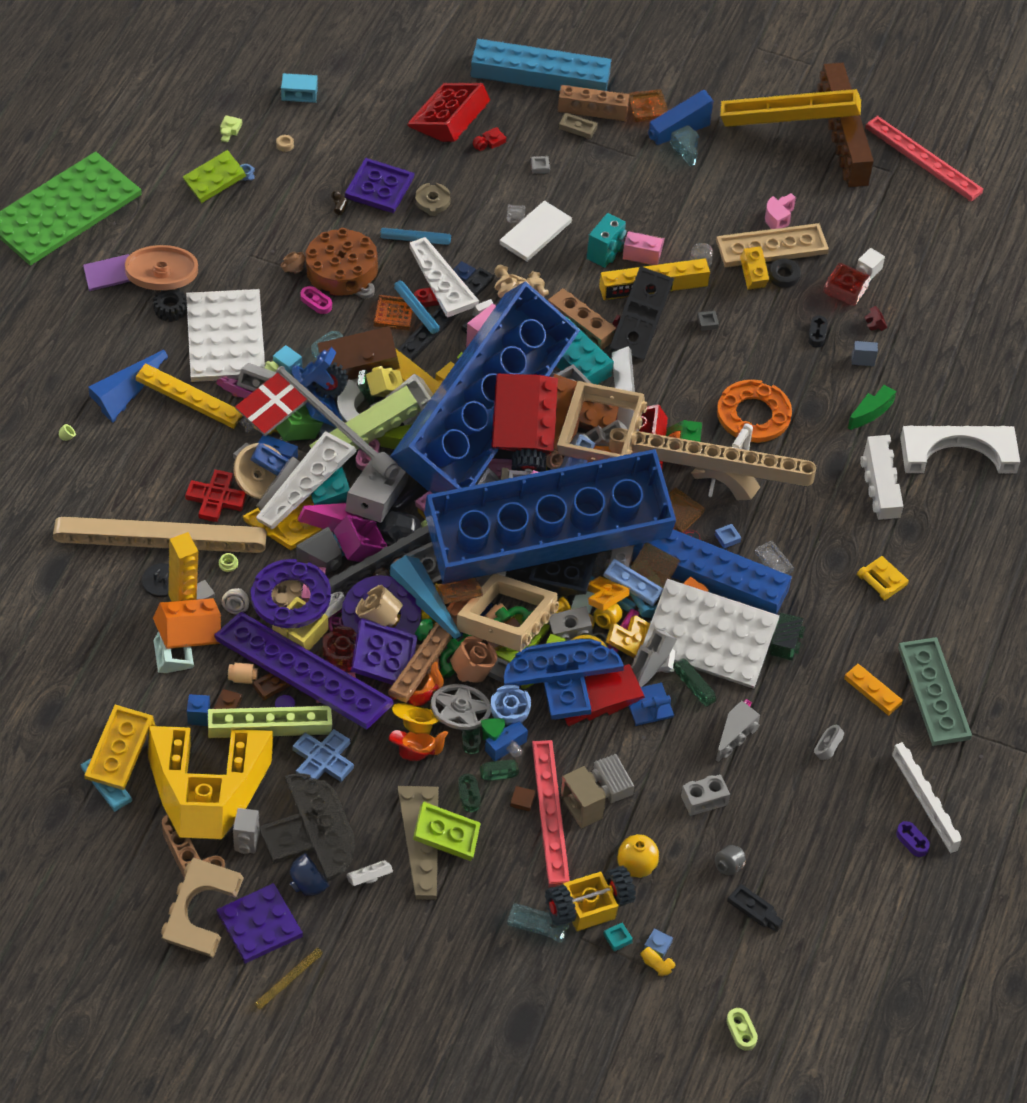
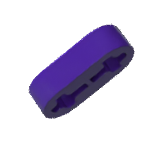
(912, 839)

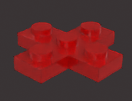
(216, 495)

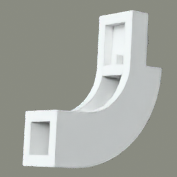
(349, 401)

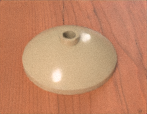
(245, 469)

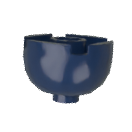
(307, 877)

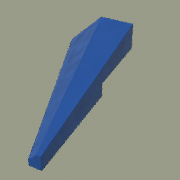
(118, 389)

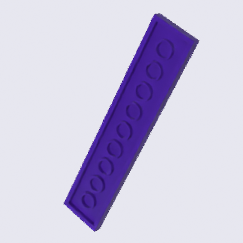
(304, 670)

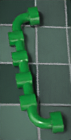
(502, 616)

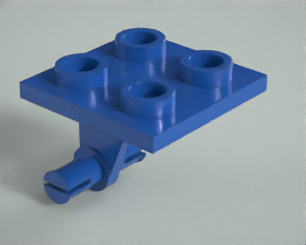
(653, 707)

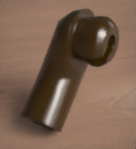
(340, 202)

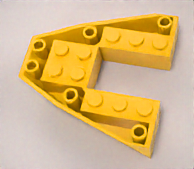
(206, 802)

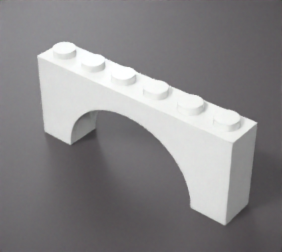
(995, 442)

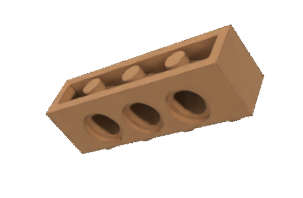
(593, 103)
(584, 318)

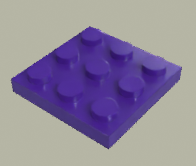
(379, 185)
(382, 651)
(259, 923)

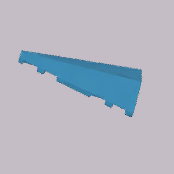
(415, 579)

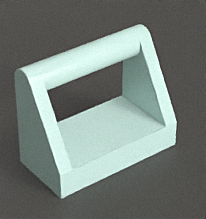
(164, 657)

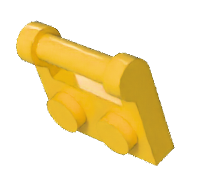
(886, 574)

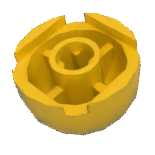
(638, 855)

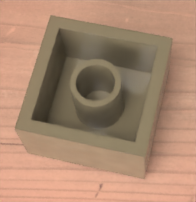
(583, 796)

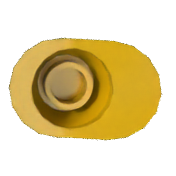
(415, 718)

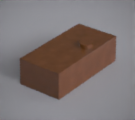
(363, 351)

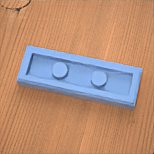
(637, 584)

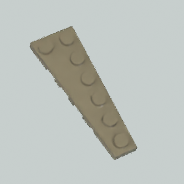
(421, 856)

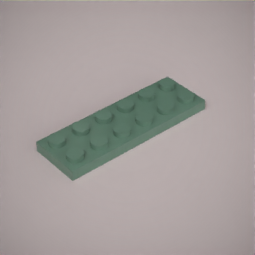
(935, 691)

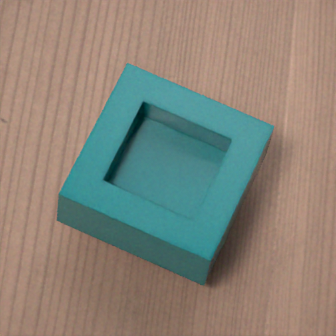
(618, 936)

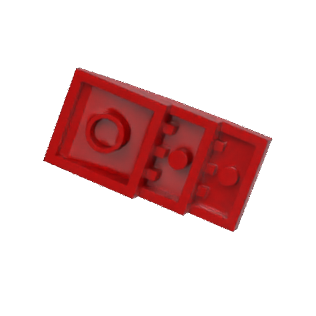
(610, 693)

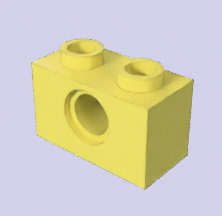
(383, 381)

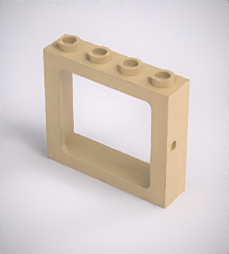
(604, 395)
(513, 637)

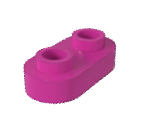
(318, 301)

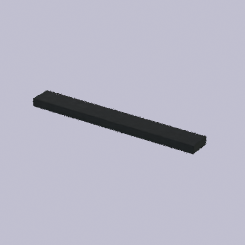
(423, 337)

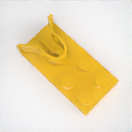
(119, 747)

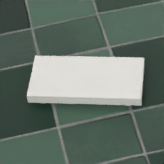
(535, 231)

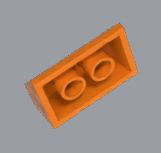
(188, 622)

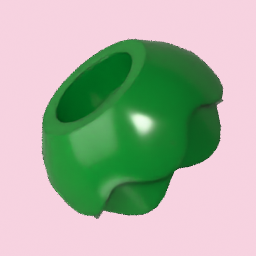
(423, 629)

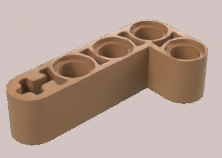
(185, 850)

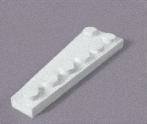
(445, 283)
(315, 468)

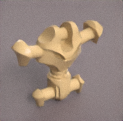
(511, 281)

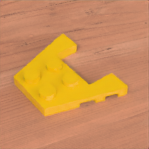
(289, 531)

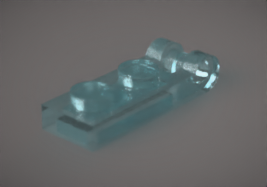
(536, 922)

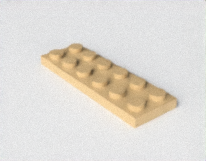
(775, 243)

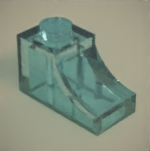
(685, 143)

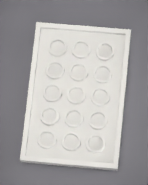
(224, 333)
(714, 632)

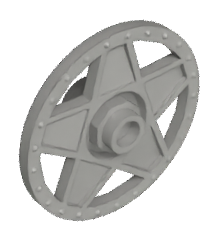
(460, 706)

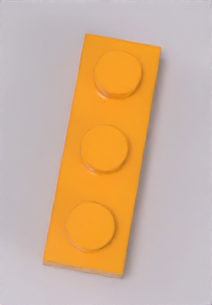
(873, 689)

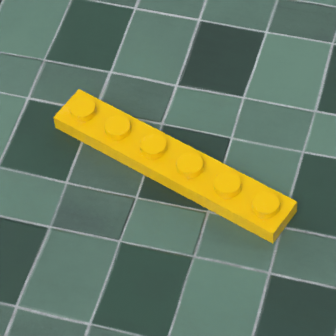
(188, 395)

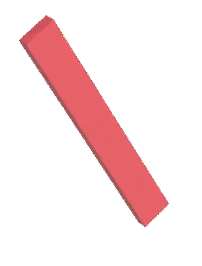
(924, 158)
(550, 813)

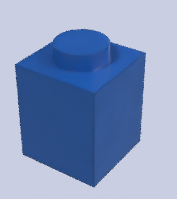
(198, 709)

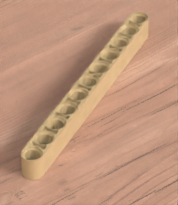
(719, 457)
(158, 534)

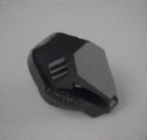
(397, 525)

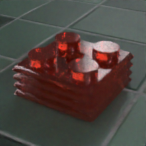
(846, 284)

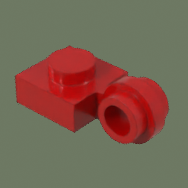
(492, 138)

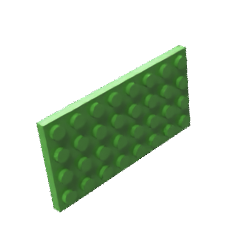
(65, 207)

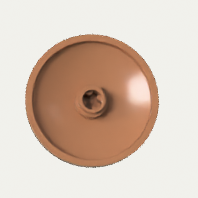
(161, 267)

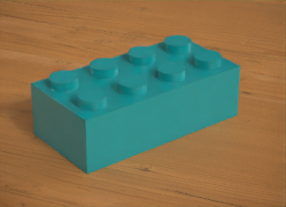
(587, 359)

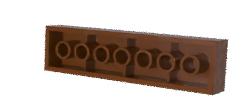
(847, 131)

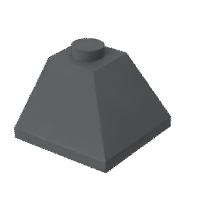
(320, 550)

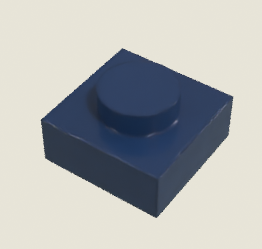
(464, 271)

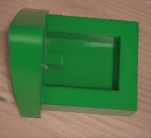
(492, 728)

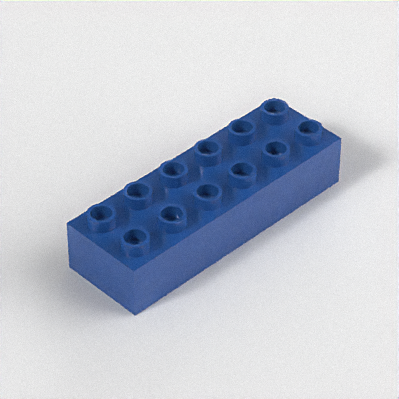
(454, 431)
(549, 516)

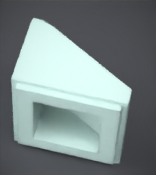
(581, 601)

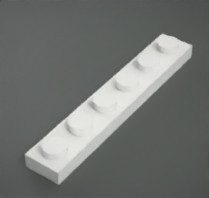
(926, 797)

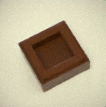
(522, 798)

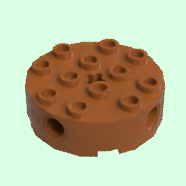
(341, 261)

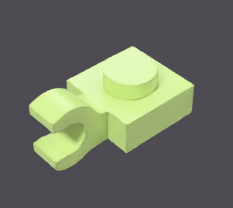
(229, 126)

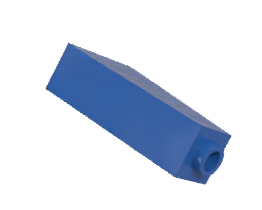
(692, 112)

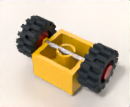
(590, 898)

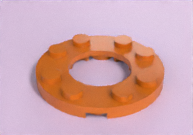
(755, 389)

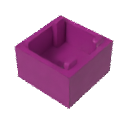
(359, 538)

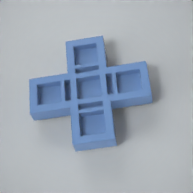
(323, 756)

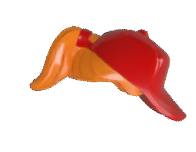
(428, 685)
(417, 746)

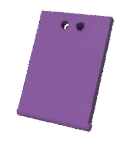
(106, 273)

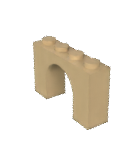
(199, 877)

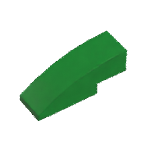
(872, 407)

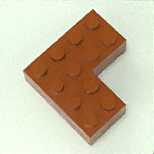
(591, 413)

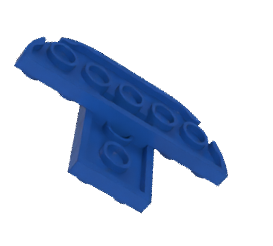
(562, 671)

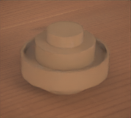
(293, 262)

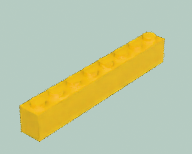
(791, 108)

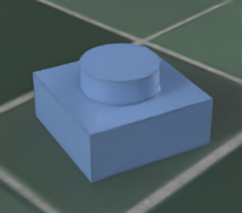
(727, 536)
(658, 942)

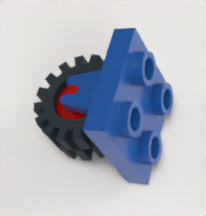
(326, 376)

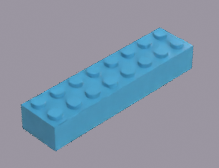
(538, 66)

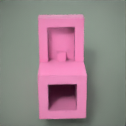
(778, 211)

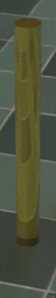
(288, 978)

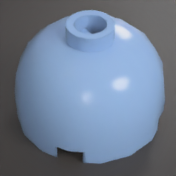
(510, 704)

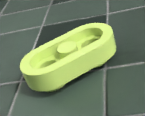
(742, 1030)

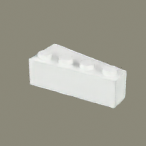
(882, 477)

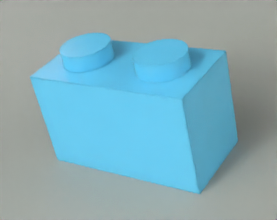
(299, 88)

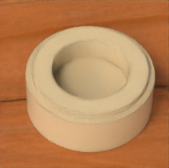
(285, 143)

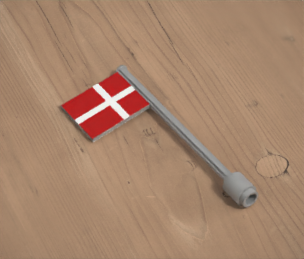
(283, 396)

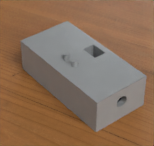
(373, 494)

